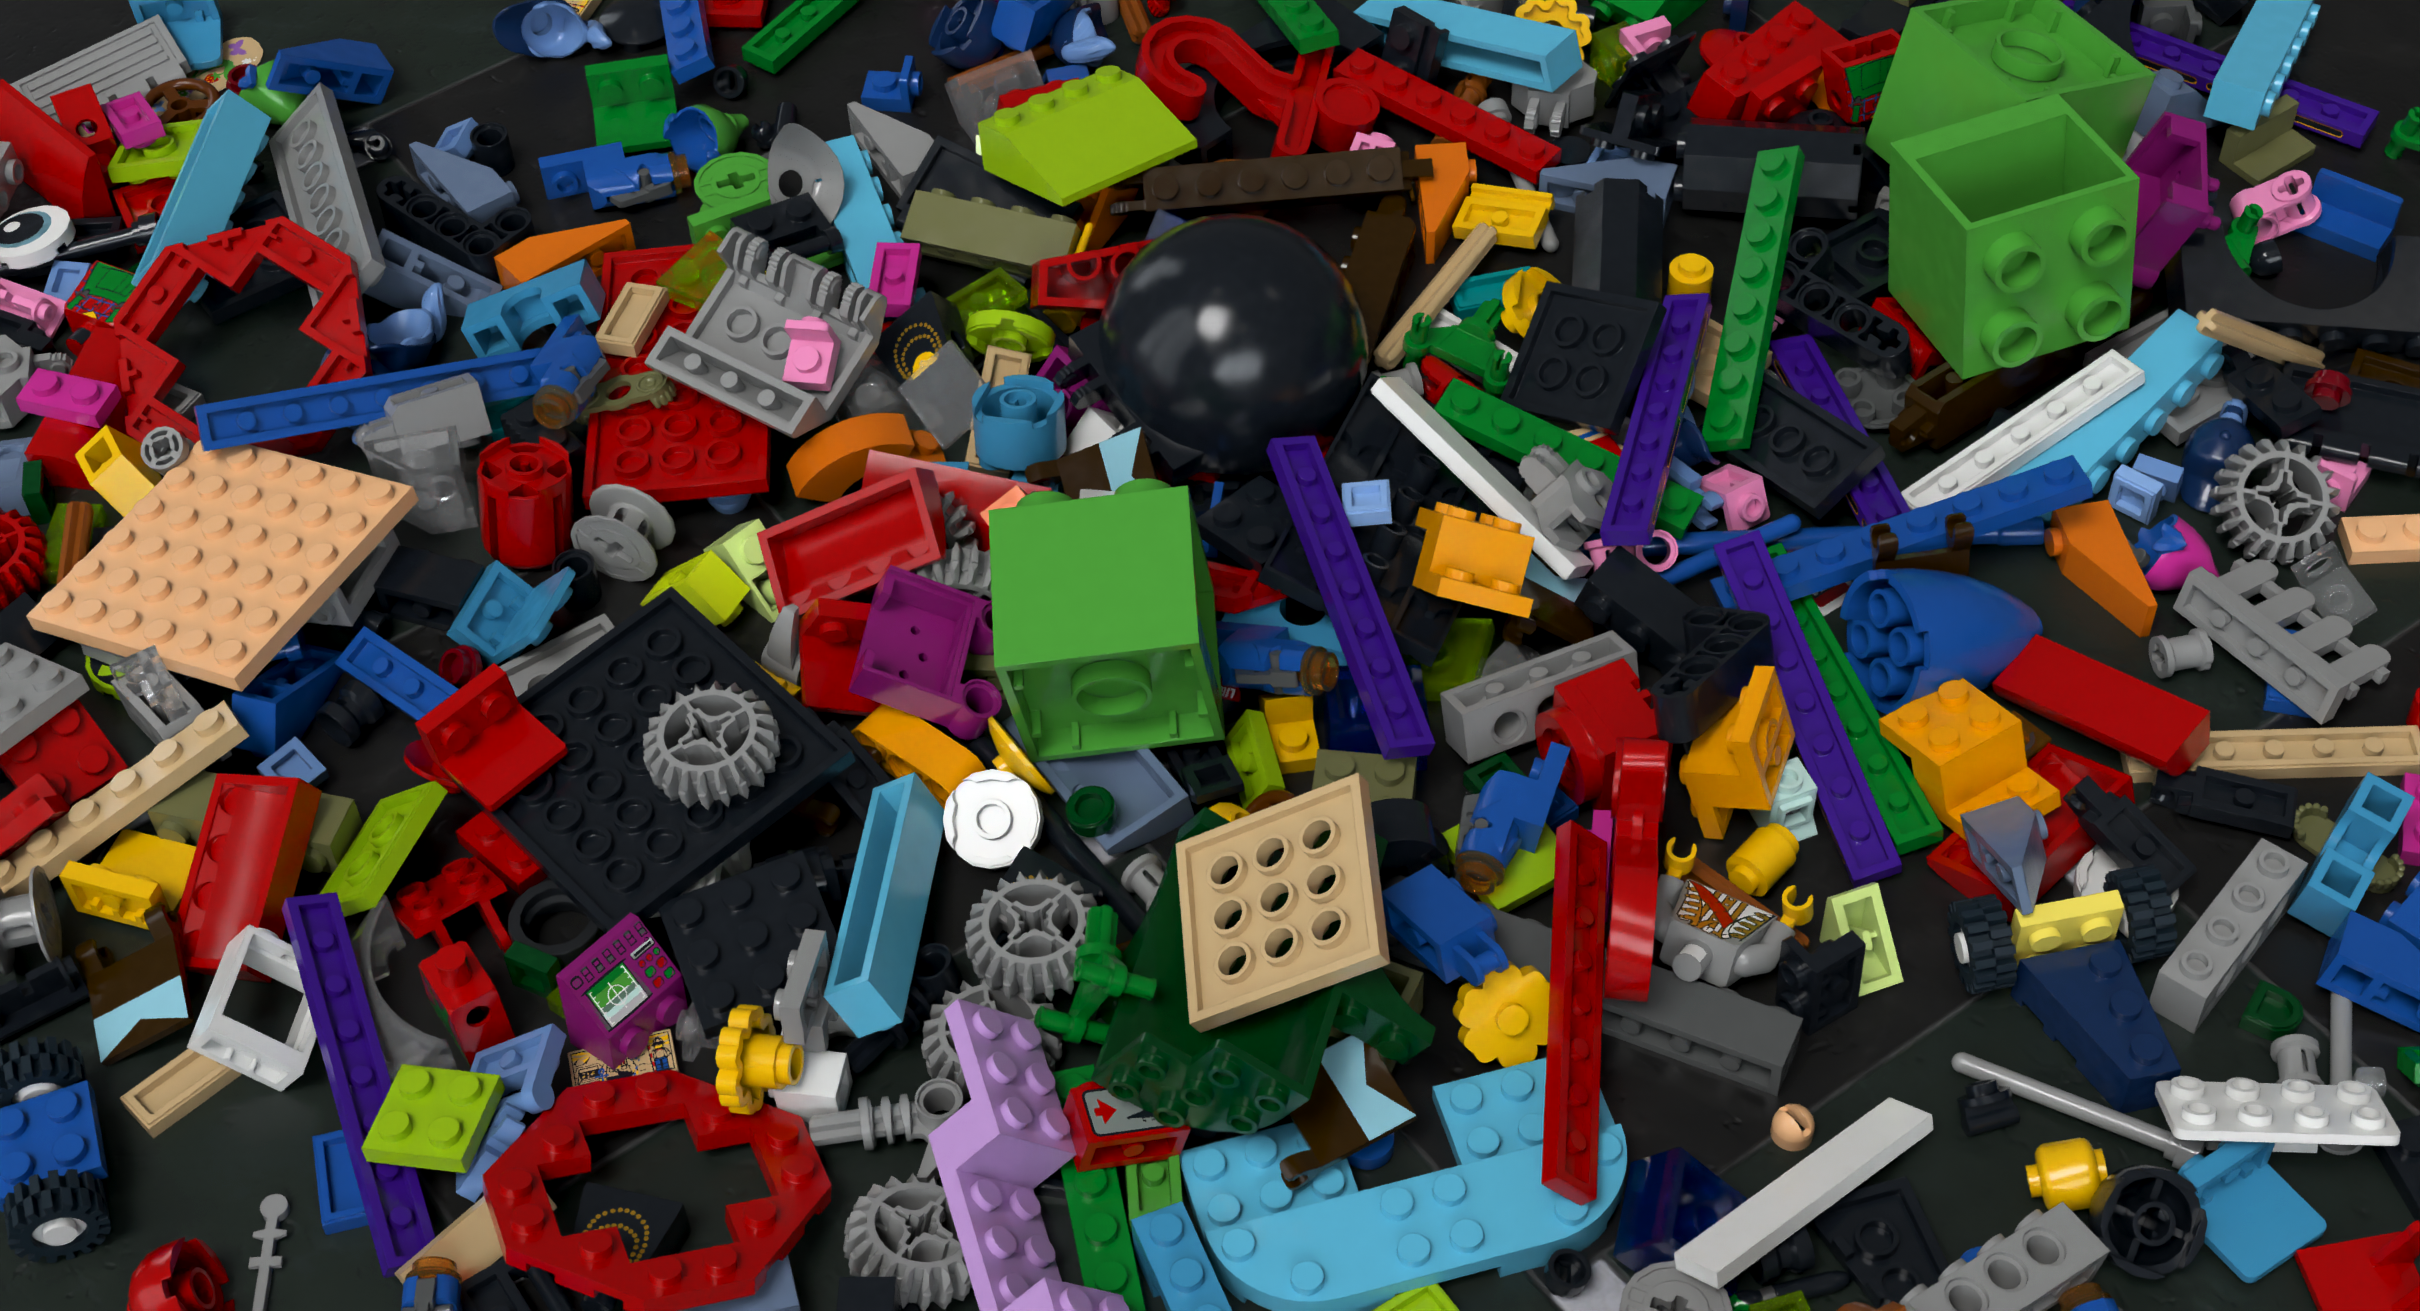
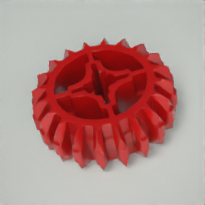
(20, 556)

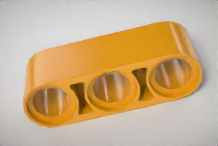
(916, 746)

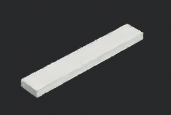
(2030, 430)
(1475, 472)
(1803, 1193)

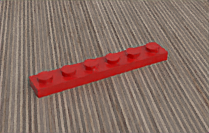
(1451, 116)

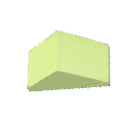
(1865, 914)

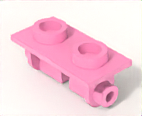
(33, 305)

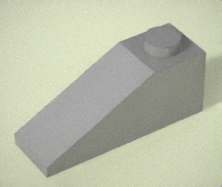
(891, 144)

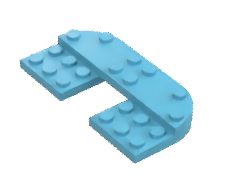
(1360, 1248)

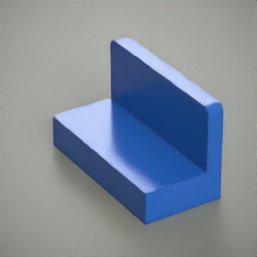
(2353, 215)

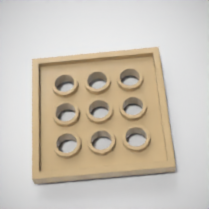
(1306, 916)

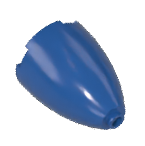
(1930, 628)

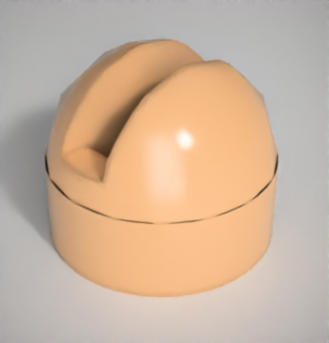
(1786, 1131)

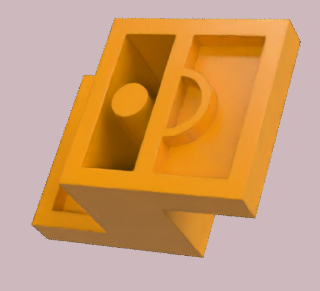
(1474, 559)
(1966, 753)
(1740, 755)

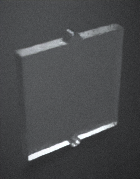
(943, 393)

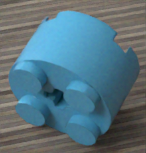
(1018, 423)

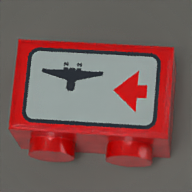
(1116, 1131)

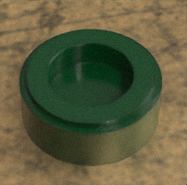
(1091, 811)

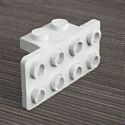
(2287, 1114)

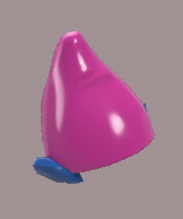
(2174, 552)

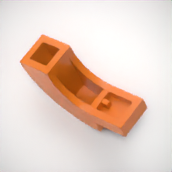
(839, 453)

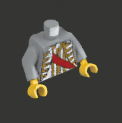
(1716, 934)

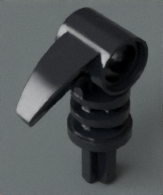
(932, 975)

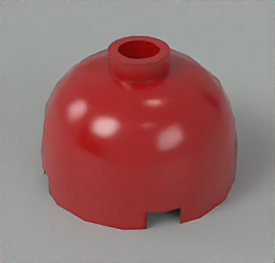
(179, 1279)

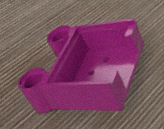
(2171, 193)
(918, 652)

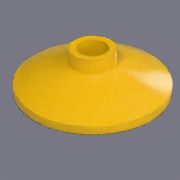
(1014, 760)

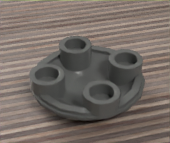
(1872, 396)

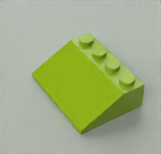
(1082, 136)

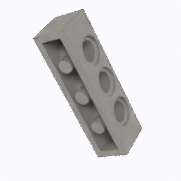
(1503, 706)
(2227, 935)
(2019, 1271)

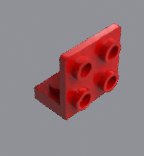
(828, 653)
(489, 739)

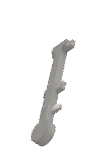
(274, 1210)

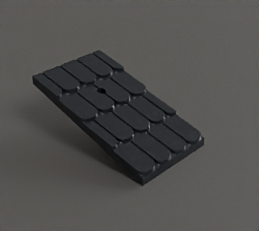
(1380, 447)

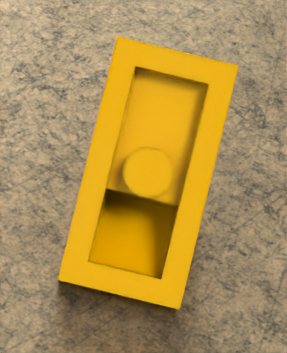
(1291, 730)

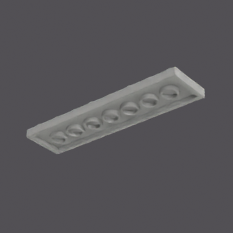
(324, 185)

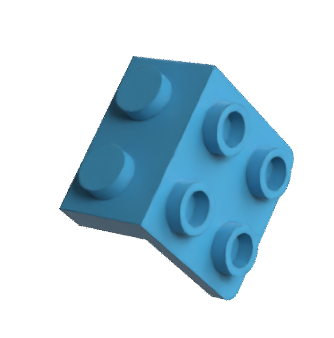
(192, 24)
(508, 613)
(2250, 1209)

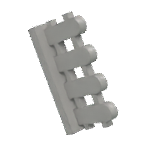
(2261, 643)

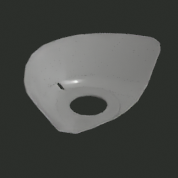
(812, 159)

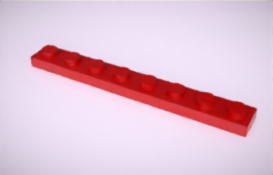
(1575, 1015)

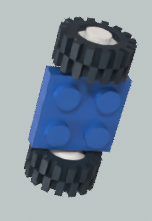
(50, 1152)

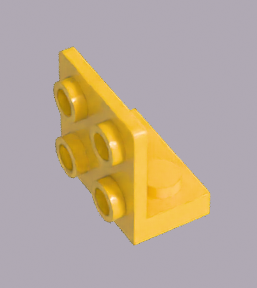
(130, 878)

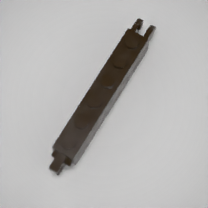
(1272, 182)
(1381, 266)
(1945, 406)

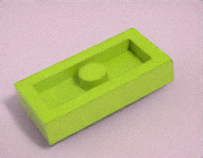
(1254, 756)

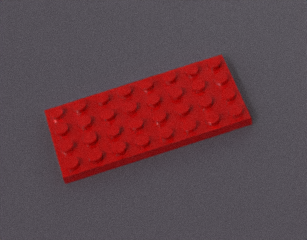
(683, 447)

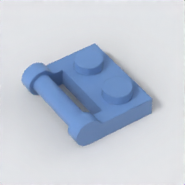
(527, 1065)

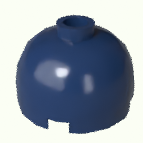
(965, 35)

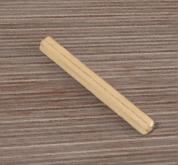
(1437, 292)
(2257, 339)

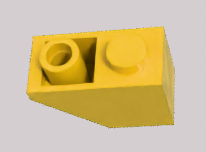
(117, 469)

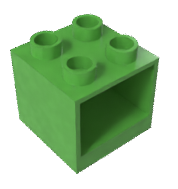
(1997, 54)
(2012, 235)
(1105, 621)

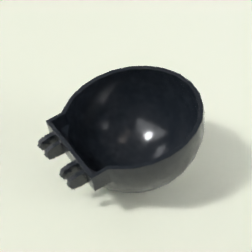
(1223, 343)

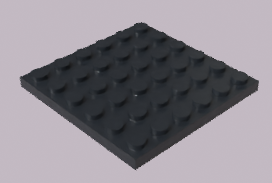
(598, 815)

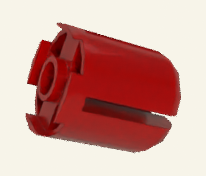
(525, 502)

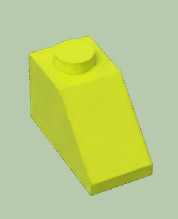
(707, 586)

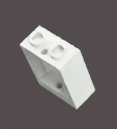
(240, 1045)

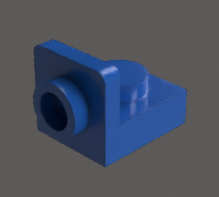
(893, 90)

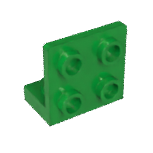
(632, 101)

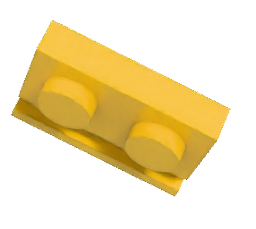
(1514, 212)

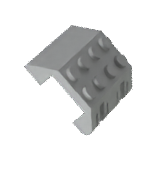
(740, 343)

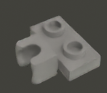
(801, 1004)

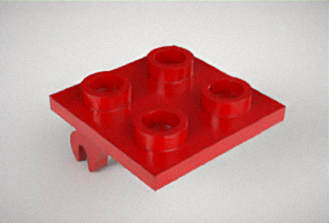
(463, 882)
(2364, 1272)

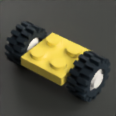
(2128, 910)

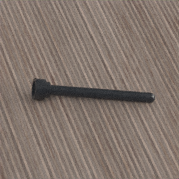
(138, 233)

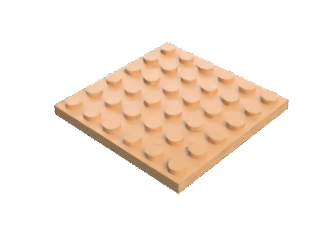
(224, 561)

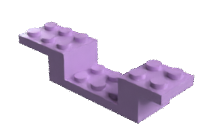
(996, 1156)

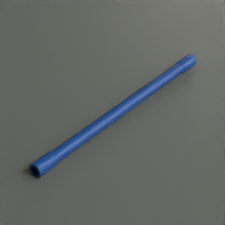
(2022, 533)

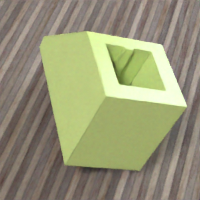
(743, 555)

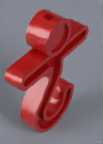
(1298, 103)
(1638, 809)

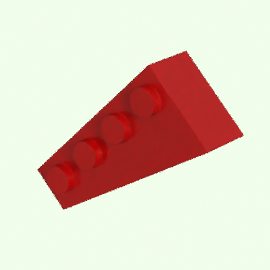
(1766, 52)
(1079, 279)

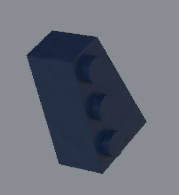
(2102, 1018)

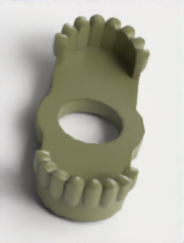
(644, 387)
(2312, 830)

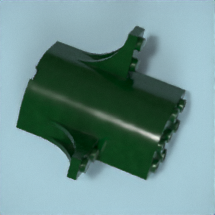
(1250, 1067)

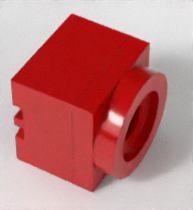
(1588, 719)

